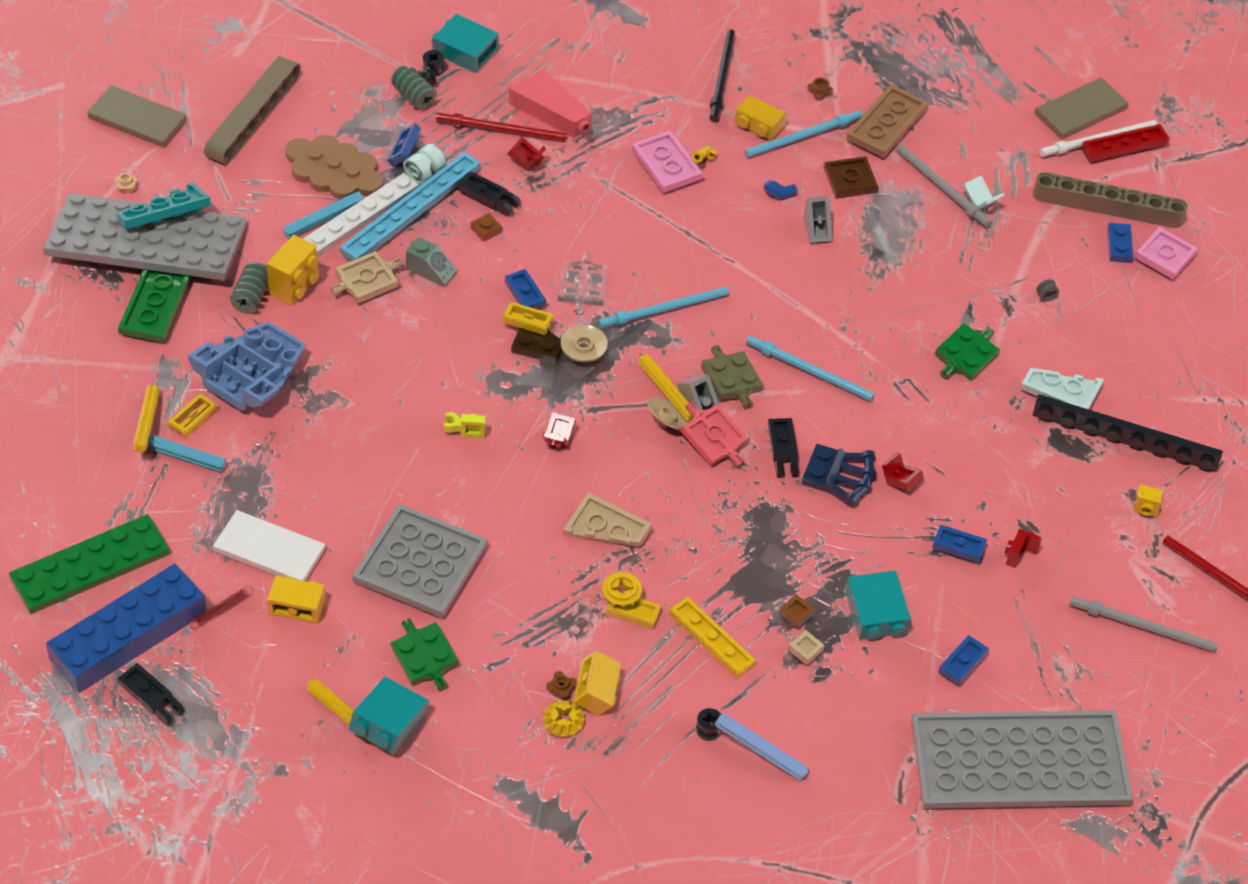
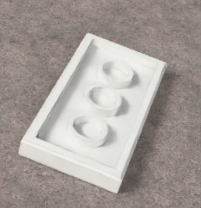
(268, 547)

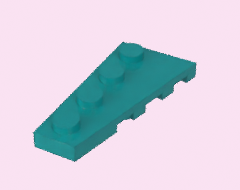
(163, 207)

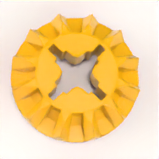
(631, 587)
(563, 727)

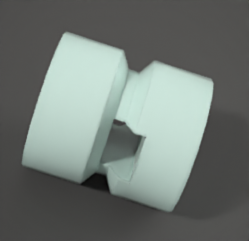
(424, 163)

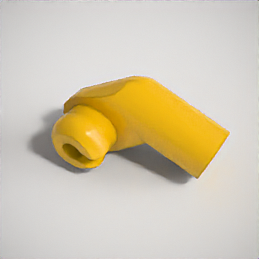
(705, 152)

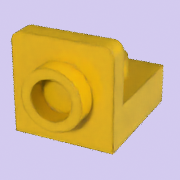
(1148, 501)

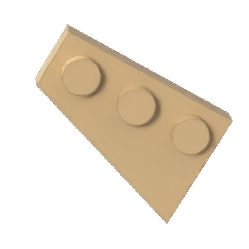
(607, 523)

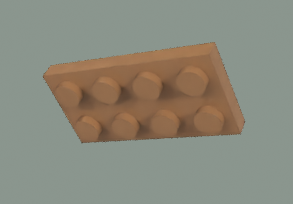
(887, 121)

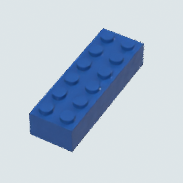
(126, 628)

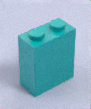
(466, 42)
(877, 605)
(388, 715)

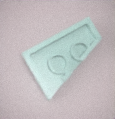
(1067, 389)

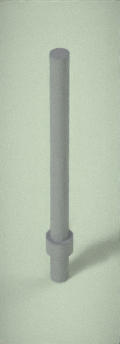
(971, 208)
(1096, 608)

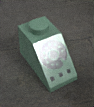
(429, 262)

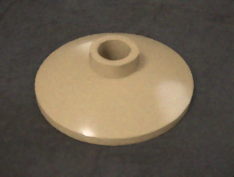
(584, 343)
(666, 413)

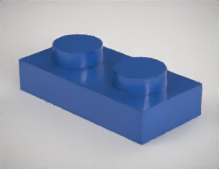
(405, 141)
(1120, 242)
(525, 289)
(959, 543)
(963, 660)

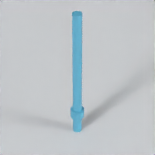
(840, 121)
(622, 317)
(769, 349)

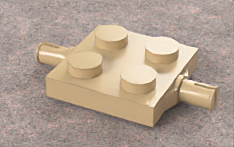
(366, 277)

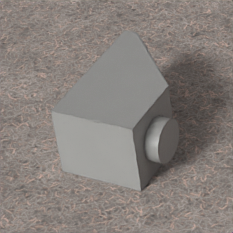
(699, 390)

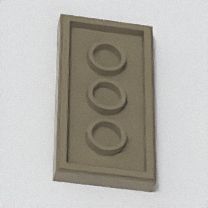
(1081, 108)
(137, 116)

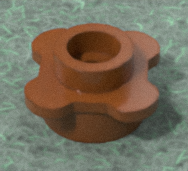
(820, 87)
(561, 691)

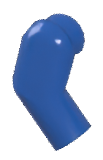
(778, 191)

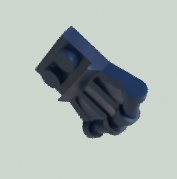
(824, 471)

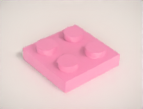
(1166, 253)

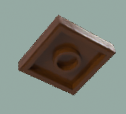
(851, 177)

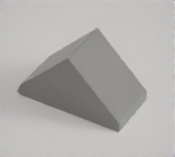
(818, 219)

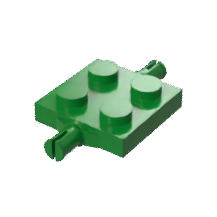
(967, 352)
(424, 654)

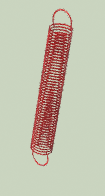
(220, 607)

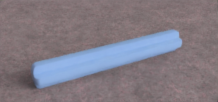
(761, 746)

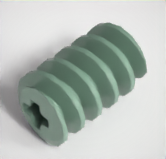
(413, 87)
(250, 288)

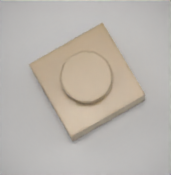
(806, 647)

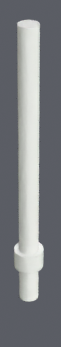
(1062, 146)

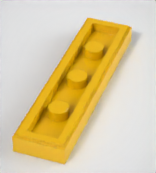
(712, 637)

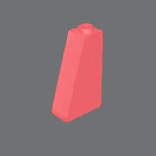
(550, 103)

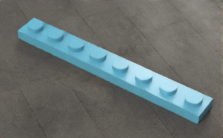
(410, 207)

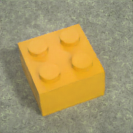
(292, 270)

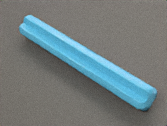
(321, 215)
(186, 453)

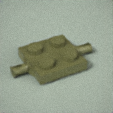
(732, 376)

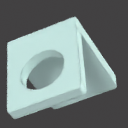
(979, 192)

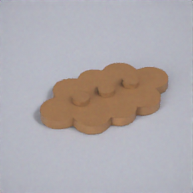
(333, 166)

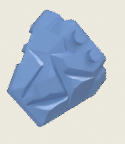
(249, 367)

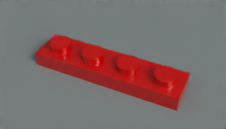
(1125, 142)

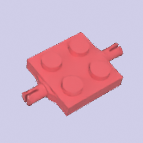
(714, 434)

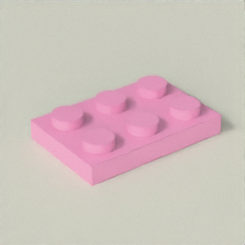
(667, 161)

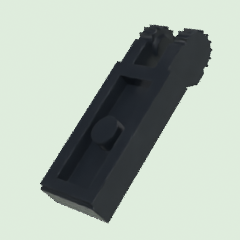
(489, 193)
(783, 444)
(150, 692)

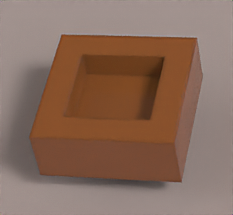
(486, 227)
(797, 611)

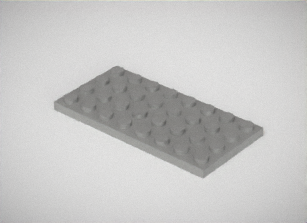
(185, 245)
(1020, 759)

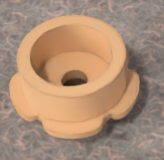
(125, 182)

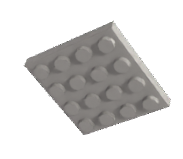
(420, 560)

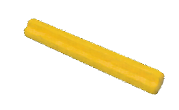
(665, 385)
(146, 418)
(331, 701)

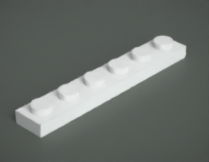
(361, 214)

